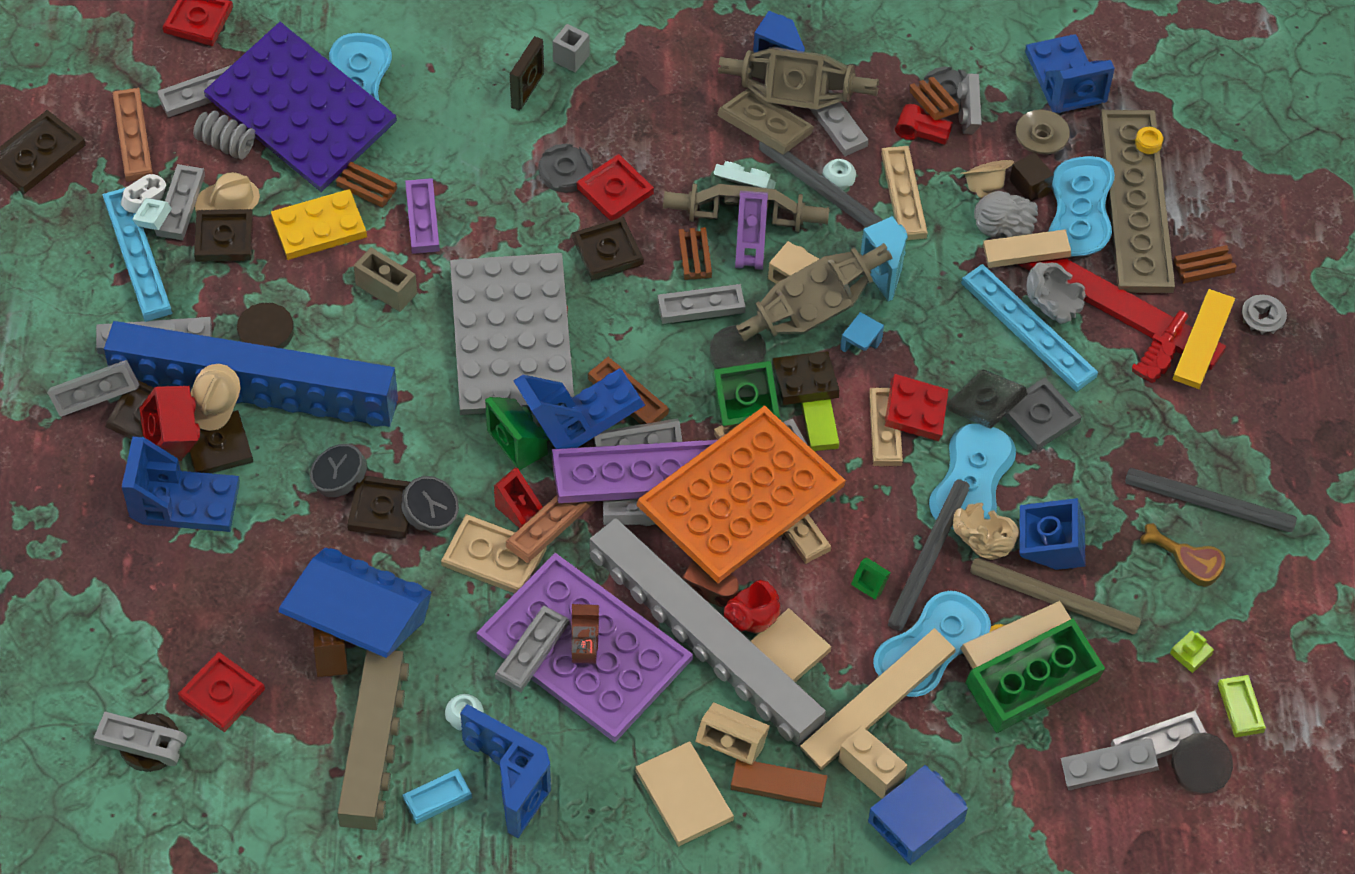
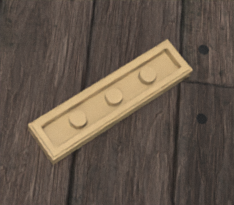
(904, 191)
(1013, 634)

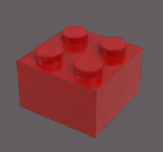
(170, 419)

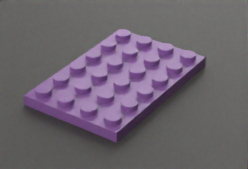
(632, 656)

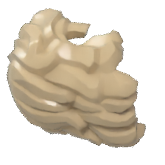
(986, 537)

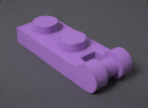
(751, 228)

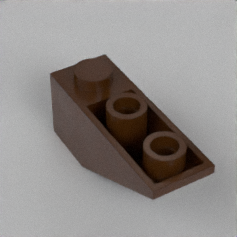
(329, 654)

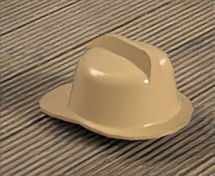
(987, 177)
(229, 192)
(215, 396)

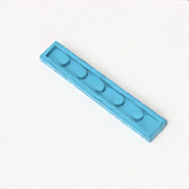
(138, 259)
(1029, 328)

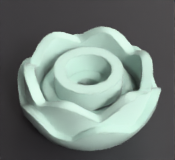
(845, 168)
(456, 706)

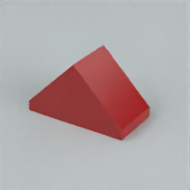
(516, 498)

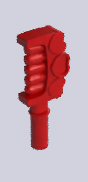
(1160, 353)

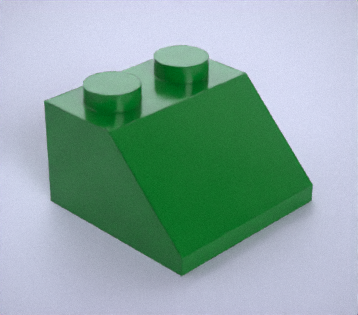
(744, 391)
(515, 431)

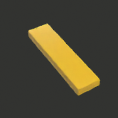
(1203, 339)

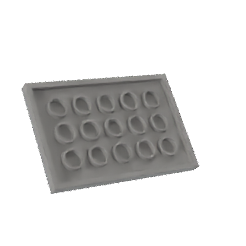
(509, 326)

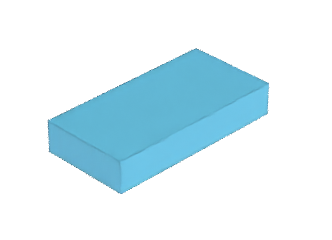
(437, 796)

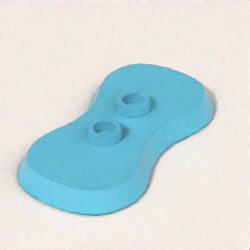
(362, 59)
(1081, 196)
(980, 459)
(953, 616)

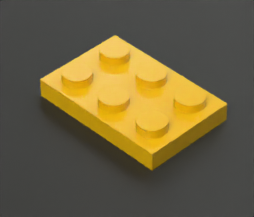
(318, 224)

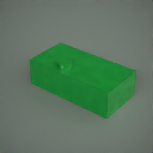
(1034, 675)

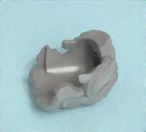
(1005, 214)
(1053, 294)

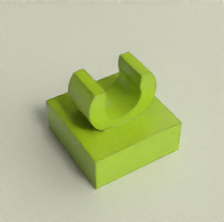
(1192, 651)

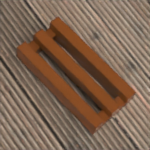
(938, 97)
(369, 181)
(693, 236)
(1202, 260)

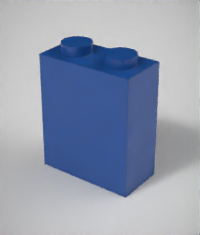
(918, 814)

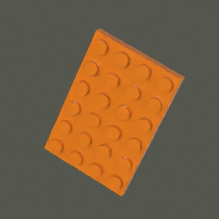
(740, 494)

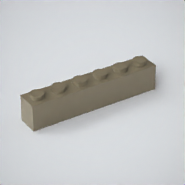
(372, 741)

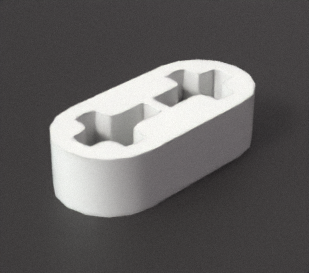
(139, 190)

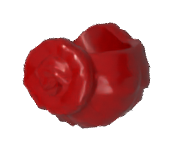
(754, 608)

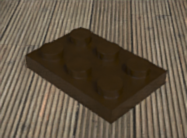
(38, 151)

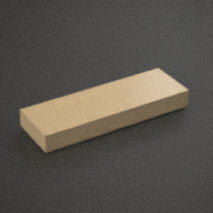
(1027, 248)
(885, 440)

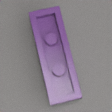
(422, 216)

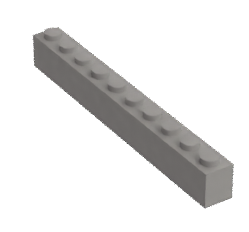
(707, 633)

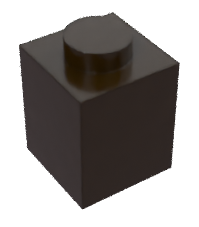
(1031, 177)

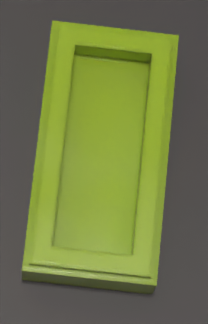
(820, 425)
(1241, 706)

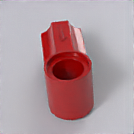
(916, 123)

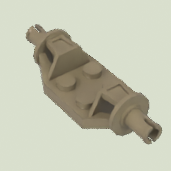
(798, 77)
(731, 196)
(814, 293)

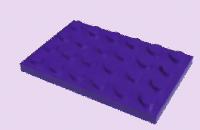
(300, 106)

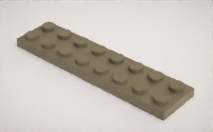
(1137, 205)

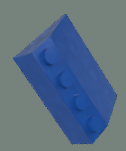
(357, 602)

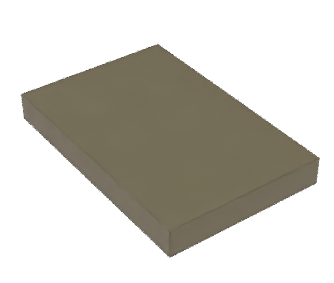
(765, 121)

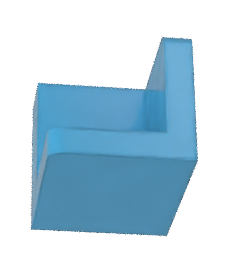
(862, 333)

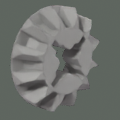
(1258, 305)

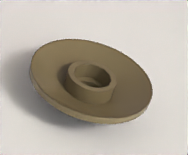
(1042, 131)

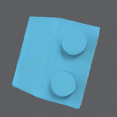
(894, 237)

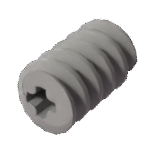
(224, 134)

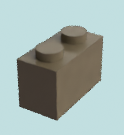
(385, 279)

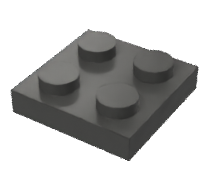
(1043, 415)

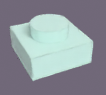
(152, 213)

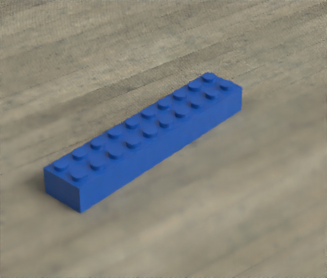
(266, 373)

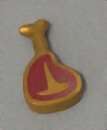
(1198, 564)

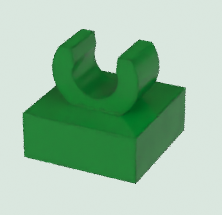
(870, 578)

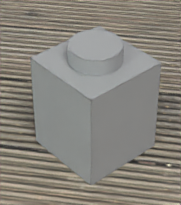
(571, 48)

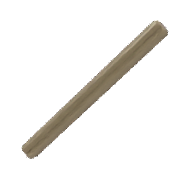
(1054, 594)

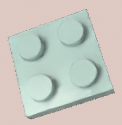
(735, 173)

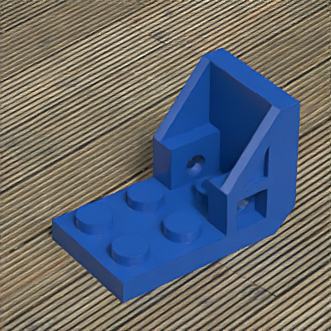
(1067, 75)
(583, 415)
(168, 497)
(521, 761)

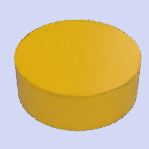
(1149, 140)

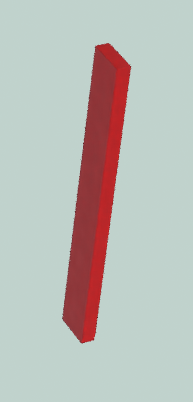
(1126, 306)

